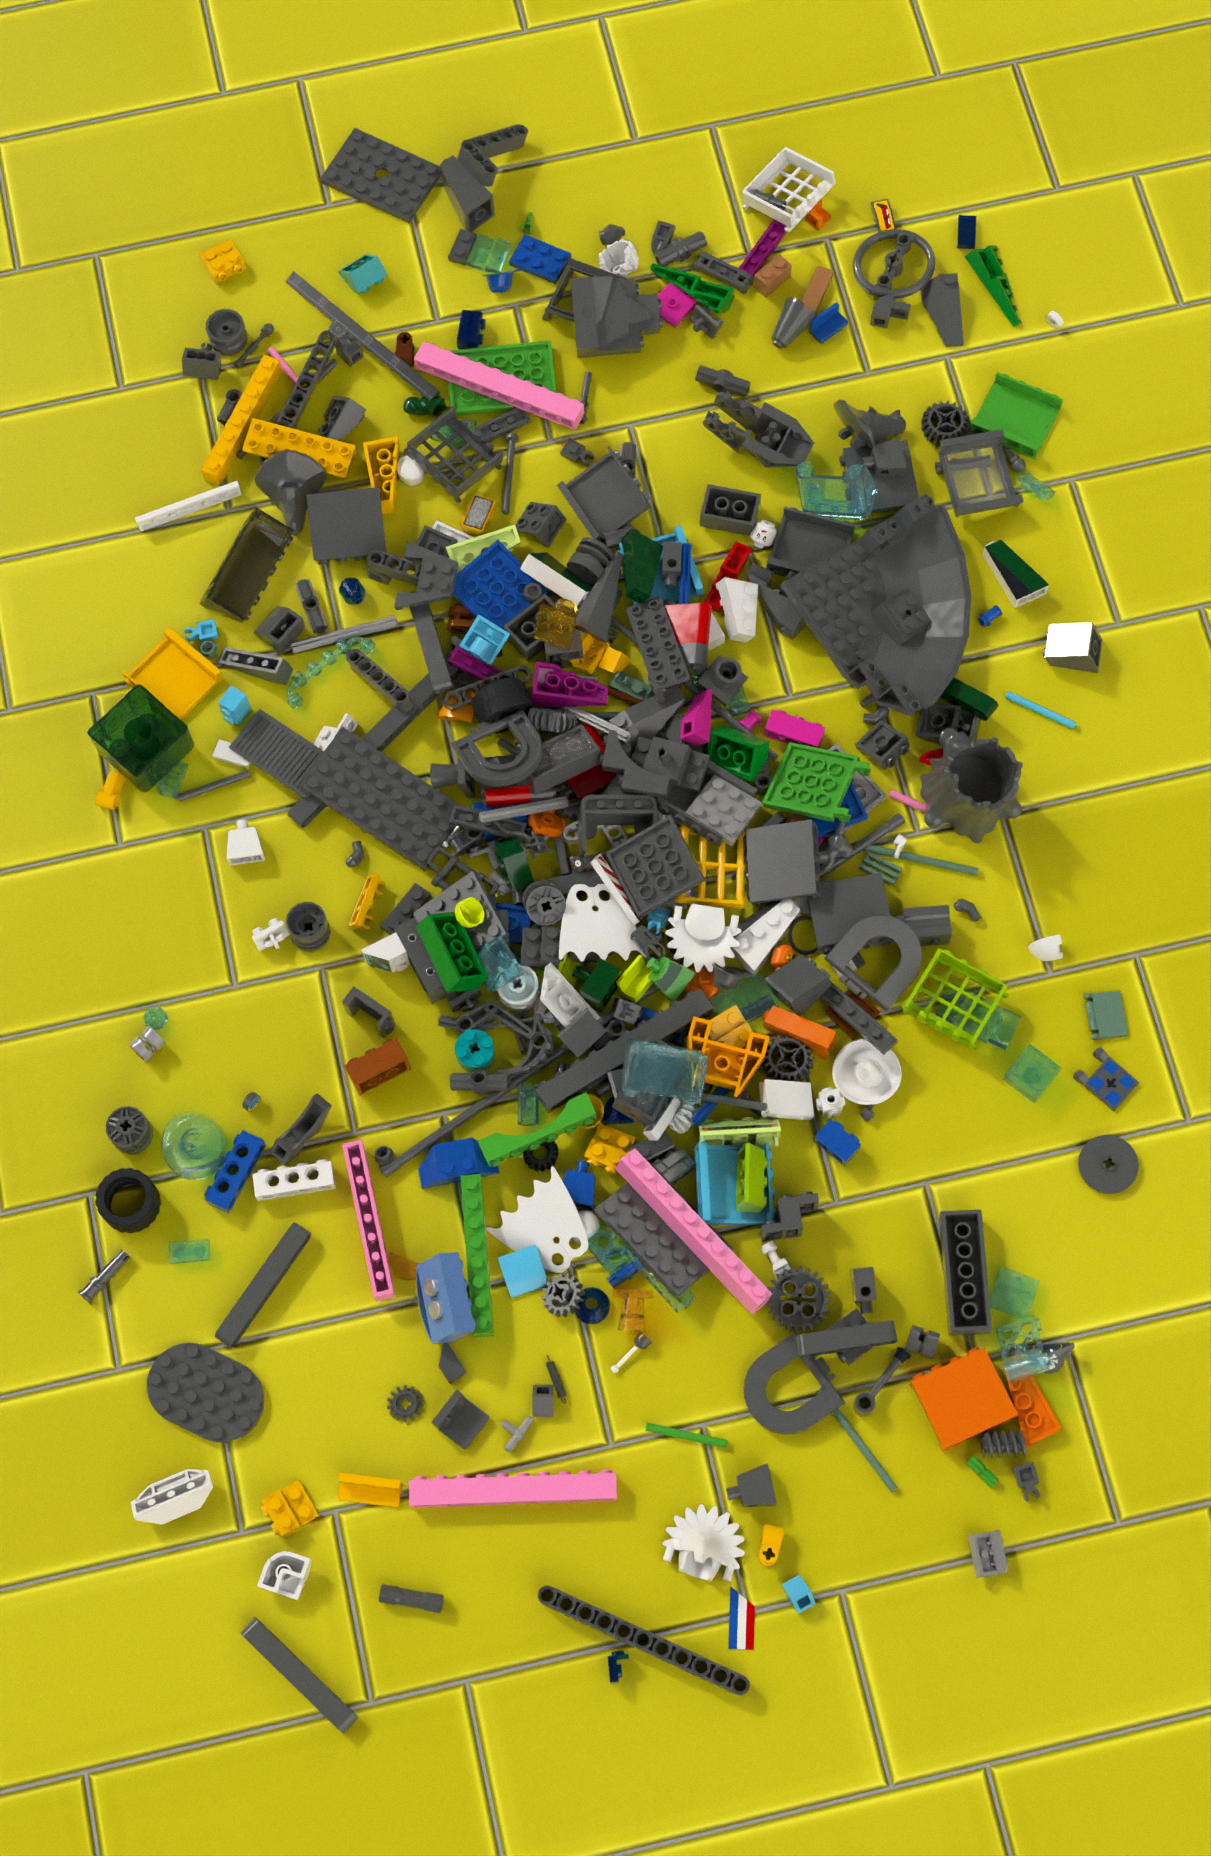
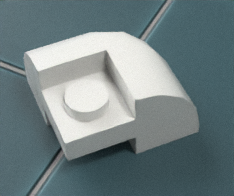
(285, 1574)

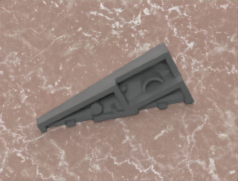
(597, 608)

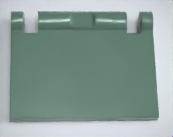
(1106, 1015)

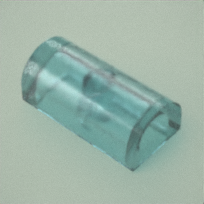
(528, 1105)

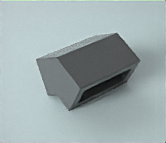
(761, 573)

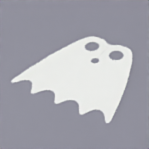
(595, 931)
(542, 1218)

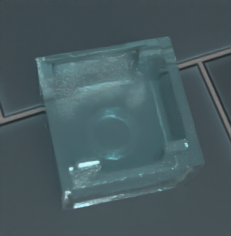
(1032, 1073)

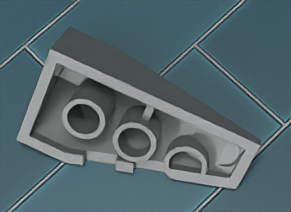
(341, 417)

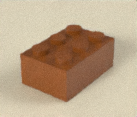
(377, 1066)

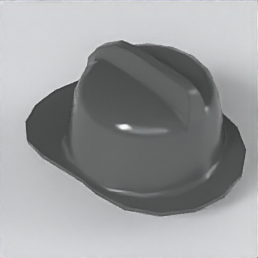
(728, 976)

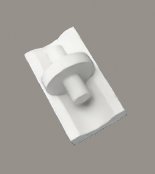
(271, 935)

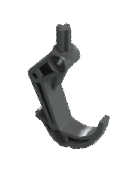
(482, 1019)

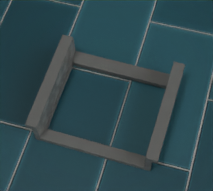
(579, 267)

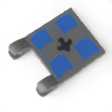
(1109, 1082)

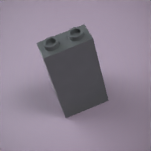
(469, 198)

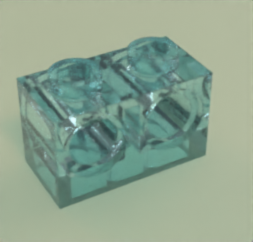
(603, 1254)

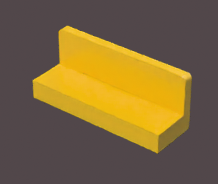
(369, 1490)

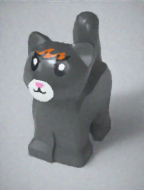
(580, 863)

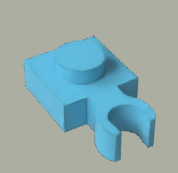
(205, 631)
(658, 919)

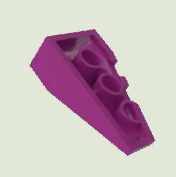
(563, 689)

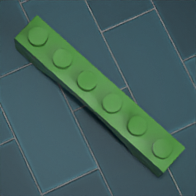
(500, 1147)

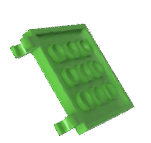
(813, 782)

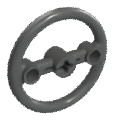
(904, 241)

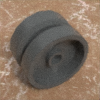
(226, 332)

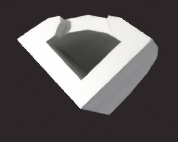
(1047, 948)

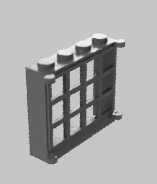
(472, 439)

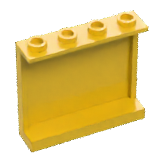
(175, 674)

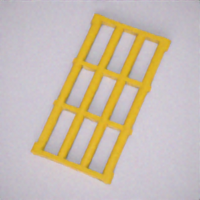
(721, 866)

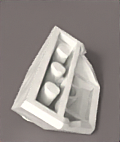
(172, 1497)

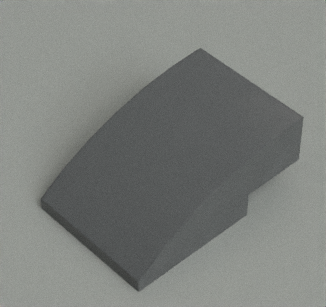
(943, 716)

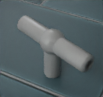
(518, 1433)

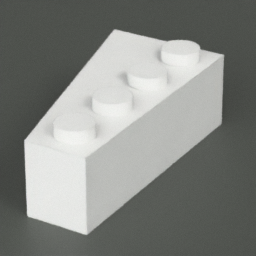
(764, 936)

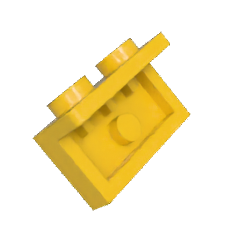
(592, 654)

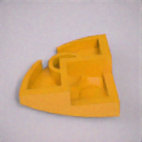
(464, 714)

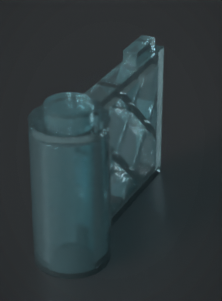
(1025, 1362)

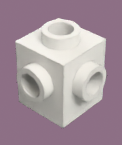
(828, 1108)

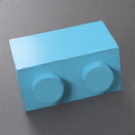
(234, 706)

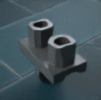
(703, 321)
(464, 1001)

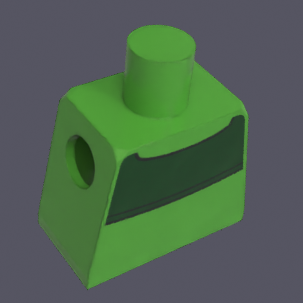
(669, 977)

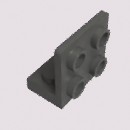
(542, 521)
(460, 1420)

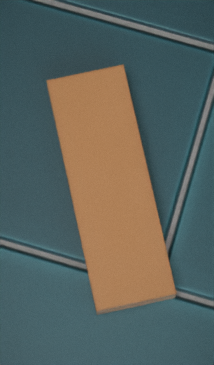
(817, 288)

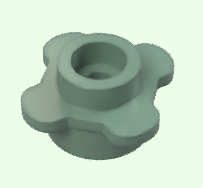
(208, 645)

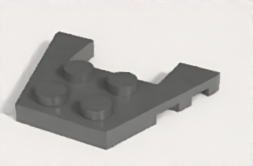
(435, 578)

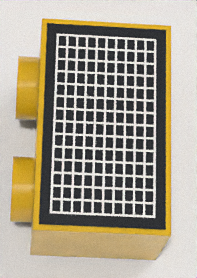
(478, 516)

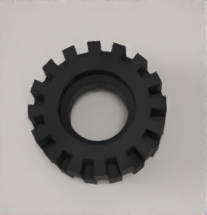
(545, 1163)

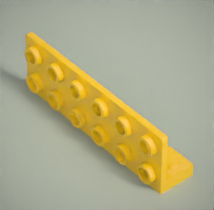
(269, 438)

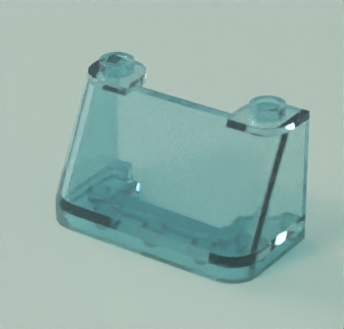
(836, 496)
(664, 1071)

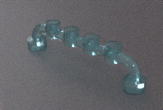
(294, 699)

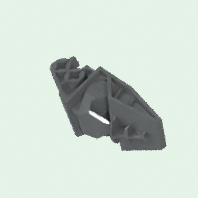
(779, 436)

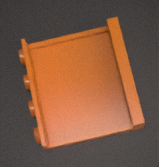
(963, 1398)

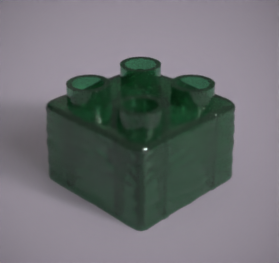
(141, 738)

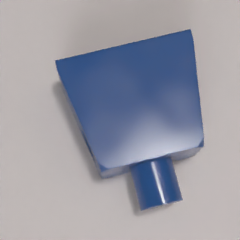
(581, 1185)

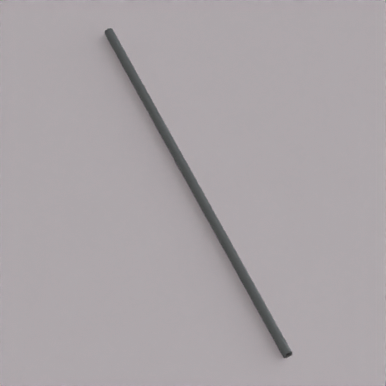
(694, 689)

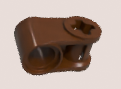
(405, 351)

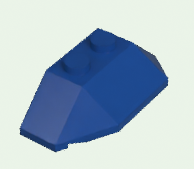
(451, 1160)

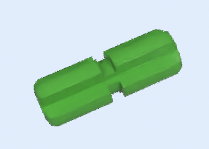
(979, 1468)

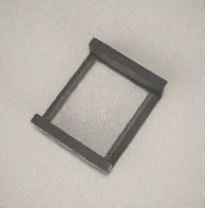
(977, 473)

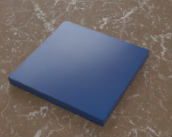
(494, 585)

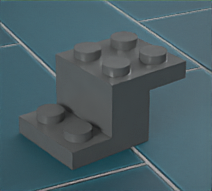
(789, 1216)

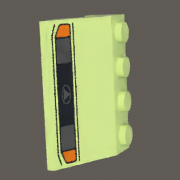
(740, 1132)

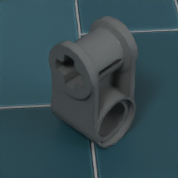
(464, 840)

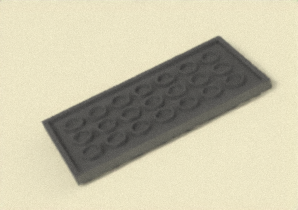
(381, 797)

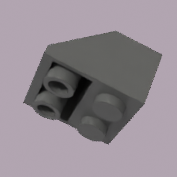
(280, 628)

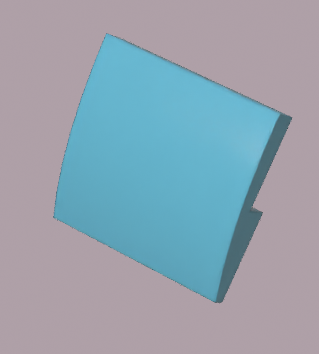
(523, 1271)

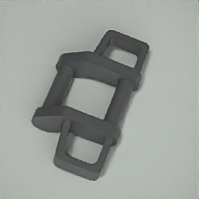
(454, 862)

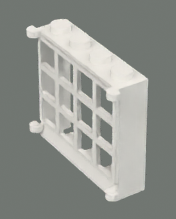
(774, 168)

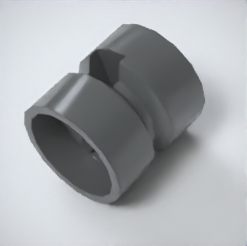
(929, 1339)

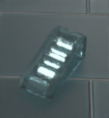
(172, 792)

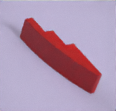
(730, 568)

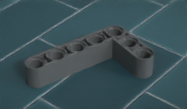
(476, 151)

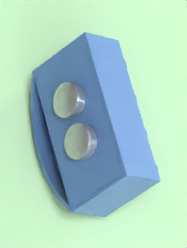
(444, 1298)

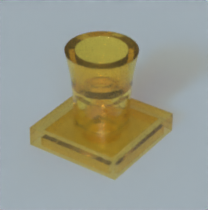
(556, 623)
(632, 1308)

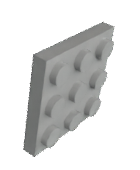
(724, 808)

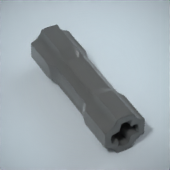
(416, 1599)

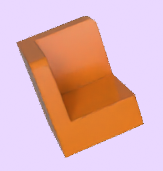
(817, 216)

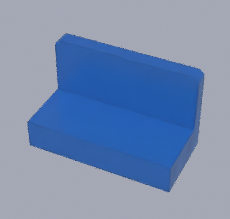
(827, 324)

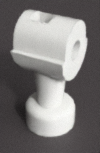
(778, 1264)

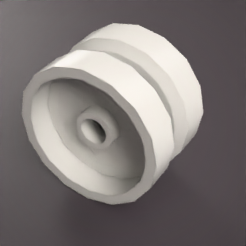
(524, 996)

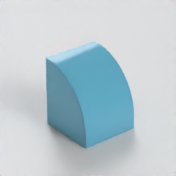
(798, 1594)

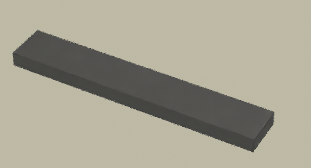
(858, 1019)

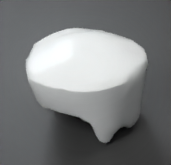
(410, 471)

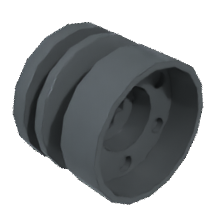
(589, 560)
(539, 892)
(308, 926)
(135, 1138)

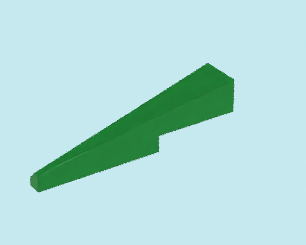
(990, 272)
(711, 295)

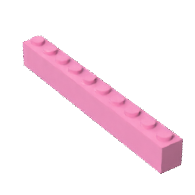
(499, 385)
(693, 1231)
(512, 1490)

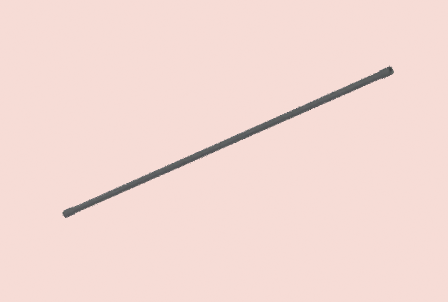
(397, 1162)

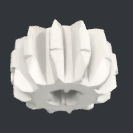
(683, 1118)

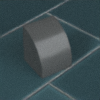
(543, 1400)

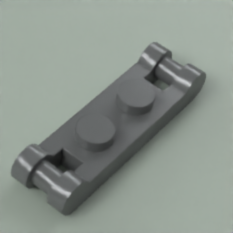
(723, 272)

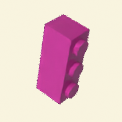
(793, 729)

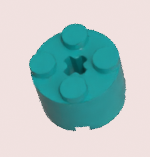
(472, 1040)

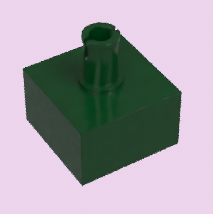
(599, 984)

